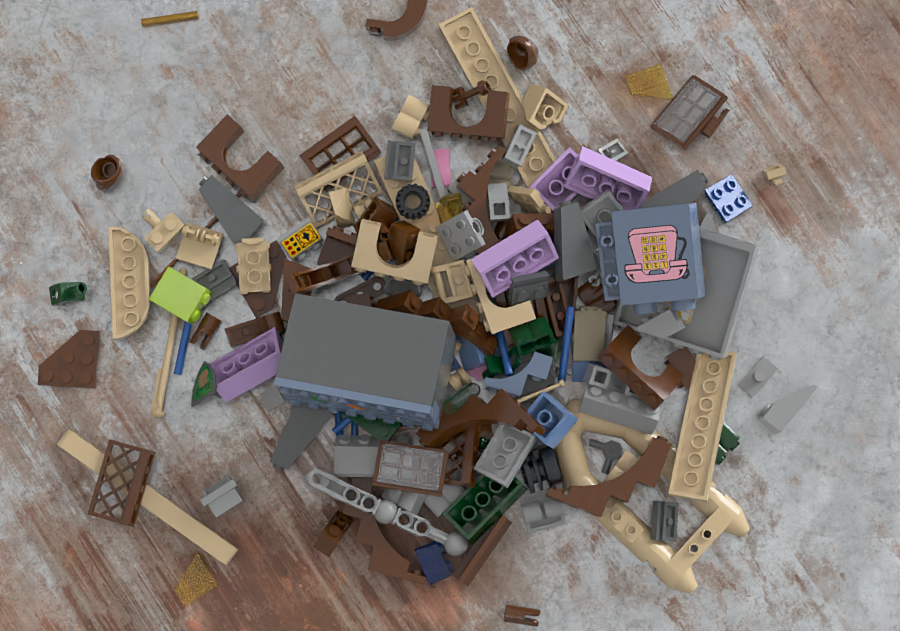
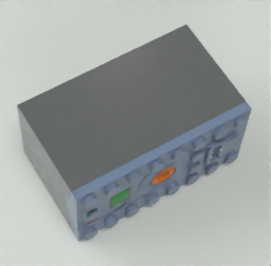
(366, 361)

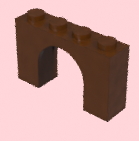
(491, 126)
(250, 181)
(649, 388)

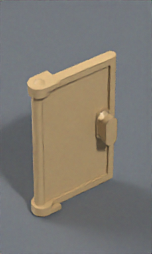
(535, 395)

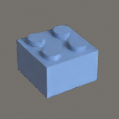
(553, 417)

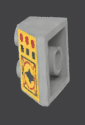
(301, 240)

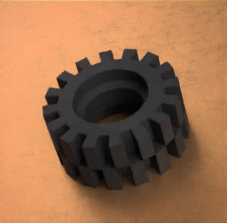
(413, 190)

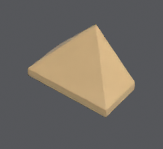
(341, 207)

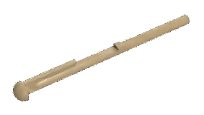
(162, 376)

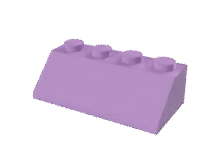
(596, 173)
(515, 256)
(248, 365)

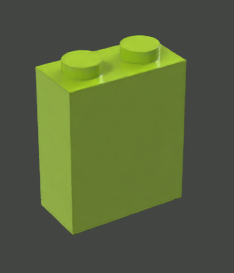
(180, 295)

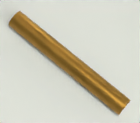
(169, 18)

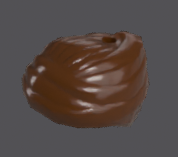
(522, 52)
(106, 172)

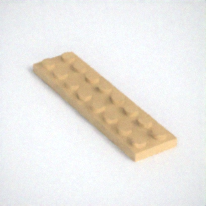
(702, 427)

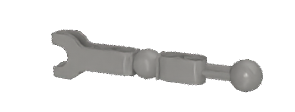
(385, 511)

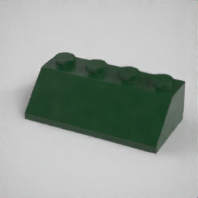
(482, 506)

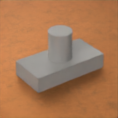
(757, 377)

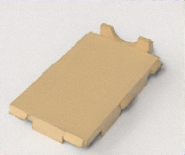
(253, 265)

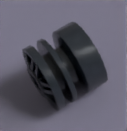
(541, 470)

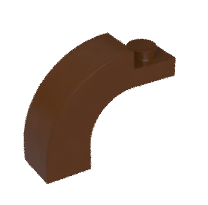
(403, 26)

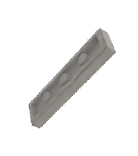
(432, 163)

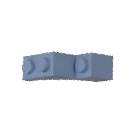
(537, 368)

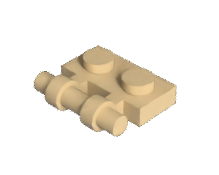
(528, 199)

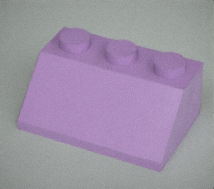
(552, 181)

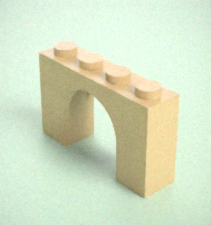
(367, 256)
(497, 317)

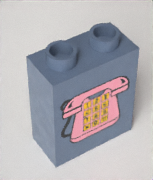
(659, 257)

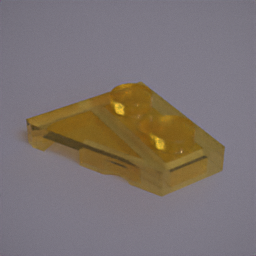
(649, 83)
(195, 581)

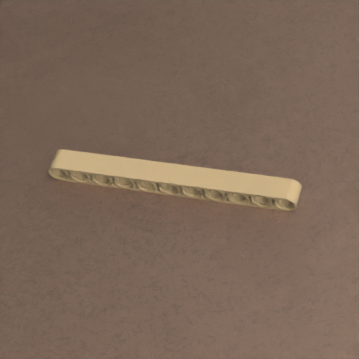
(152, 500)

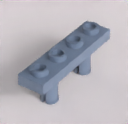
(608, 260)

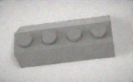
(619, 409)
(357, 454)

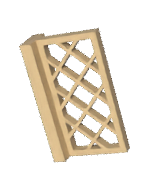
(335, 173)

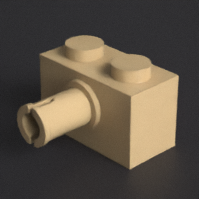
(163, 231)

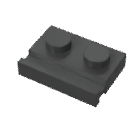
(399, 161)
(217, 280)
(528, 287)
(664, 521)

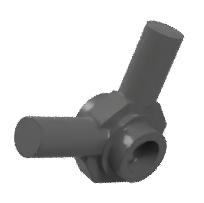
(611, 450)

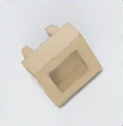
(774, 173)

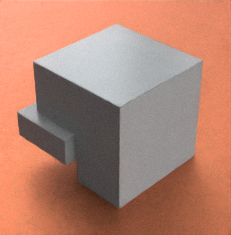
(222, 496)

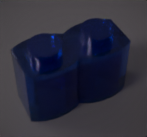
(433, 562)

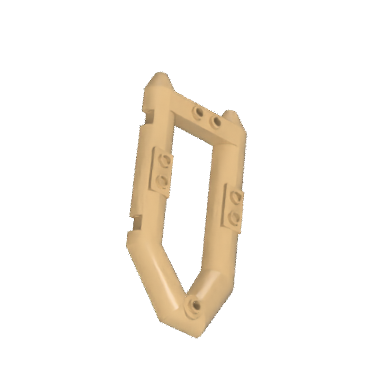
(671, 566)

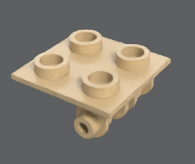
(199, 245)

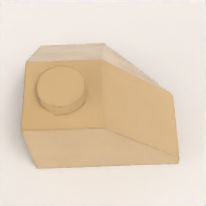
(543, 107)

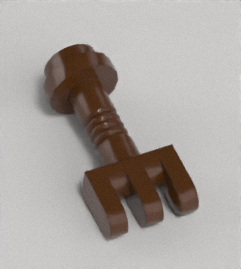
(482, 88)

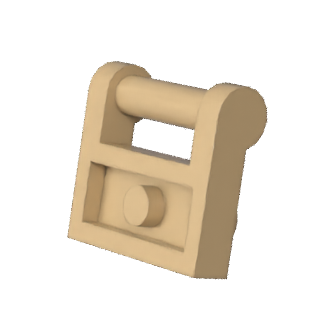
(457, 279)

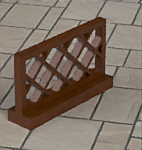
(469, 460)
(135, 491)
(481, 551)

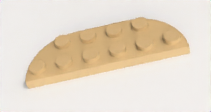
(128, 282)

